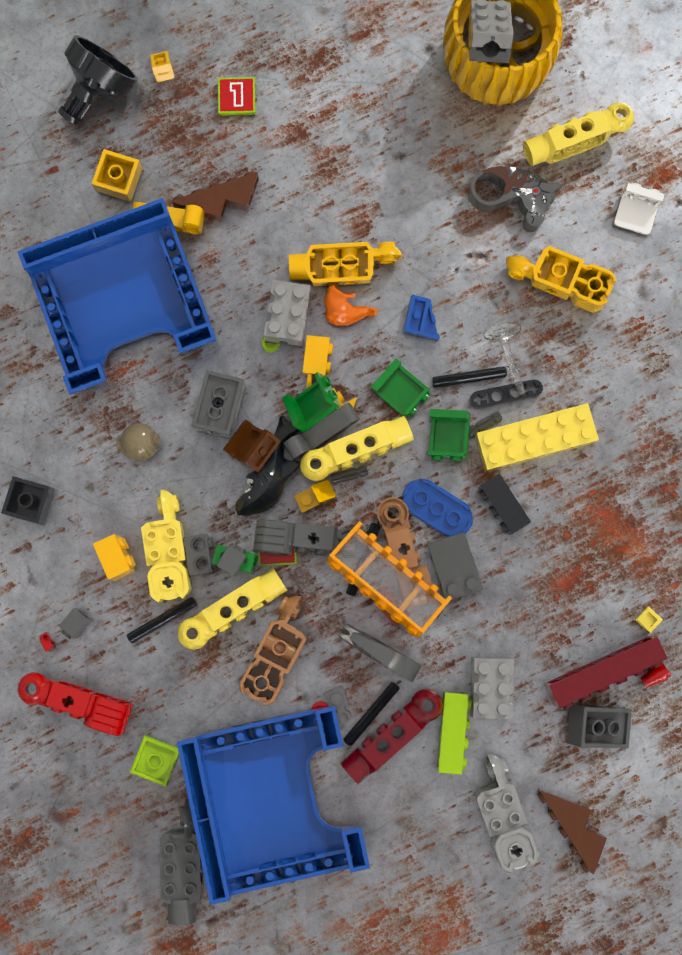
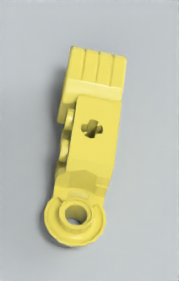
(166, 552)

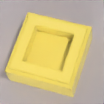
(648, 620)

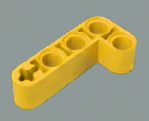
(184, 220)

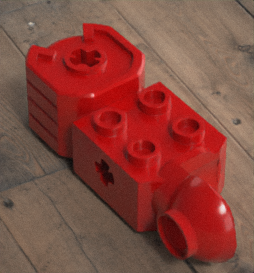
(99, 710)

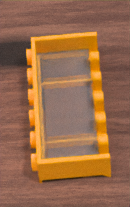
(387, 581)

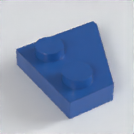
(420, 319)

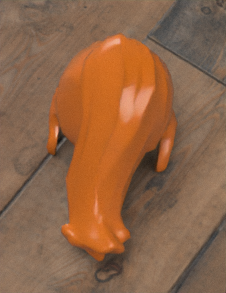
(341, 311)

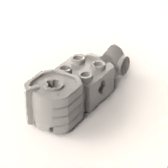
(505, 818)

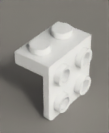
(638, 208)

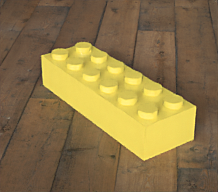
(536, 437)

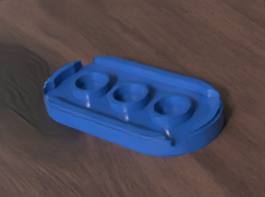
(437, 507)

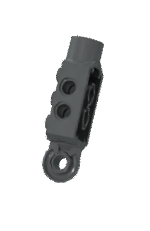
(181, 870)

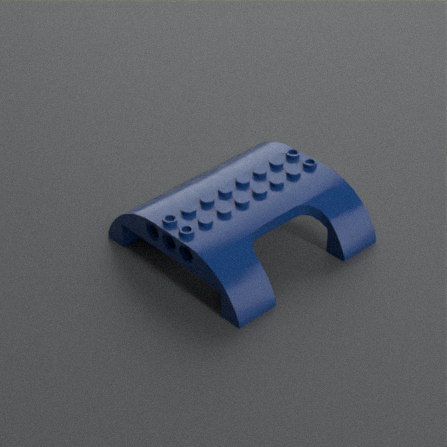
(114, 288)
(259, 806)

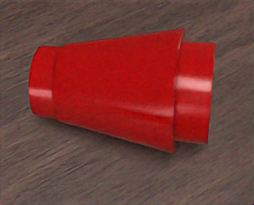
(656, 676)

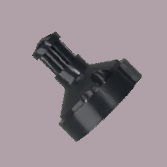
(96, 75)

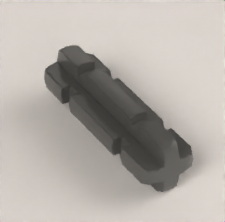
(485, 423)
(349, 474)

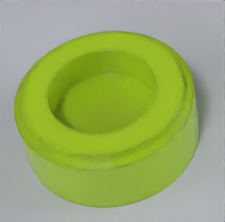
(269, 347)

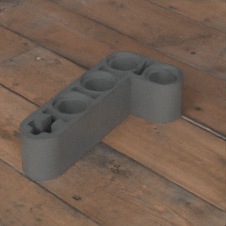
(322, 432)

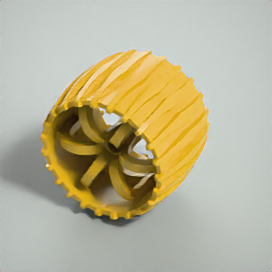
(504, 84)

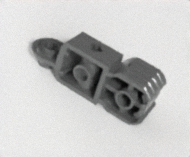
(281, 537)

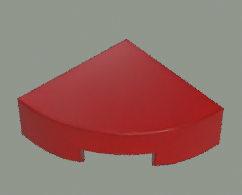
(47, 642)

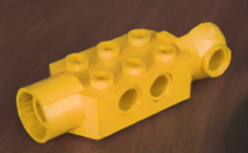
(341, 263)

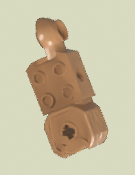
(398, 535)
(274, 654)

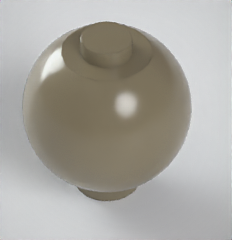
(138, 442)

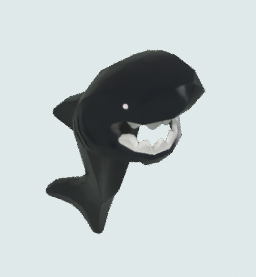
(269, 482)

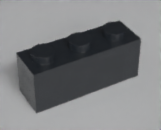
(503, 505)

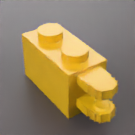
(316, 357)

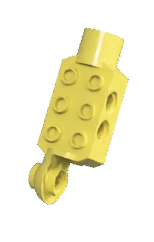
(578, 134)
(335, 456)
(210, 620)

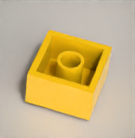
(117, 175)
(115, 557)

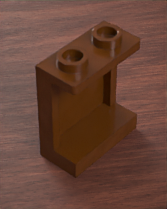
(251, 445)

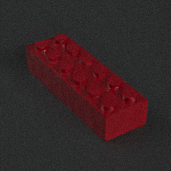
(605, 671)

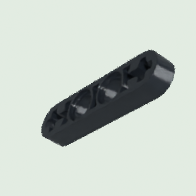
(506, 396)

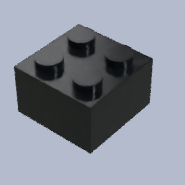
(27, 500)

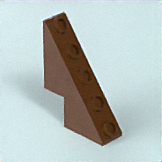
(214, 199)
(572, 823)

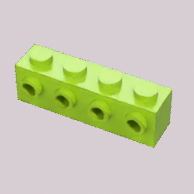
(452, 733)

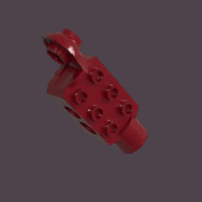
(412, 720)

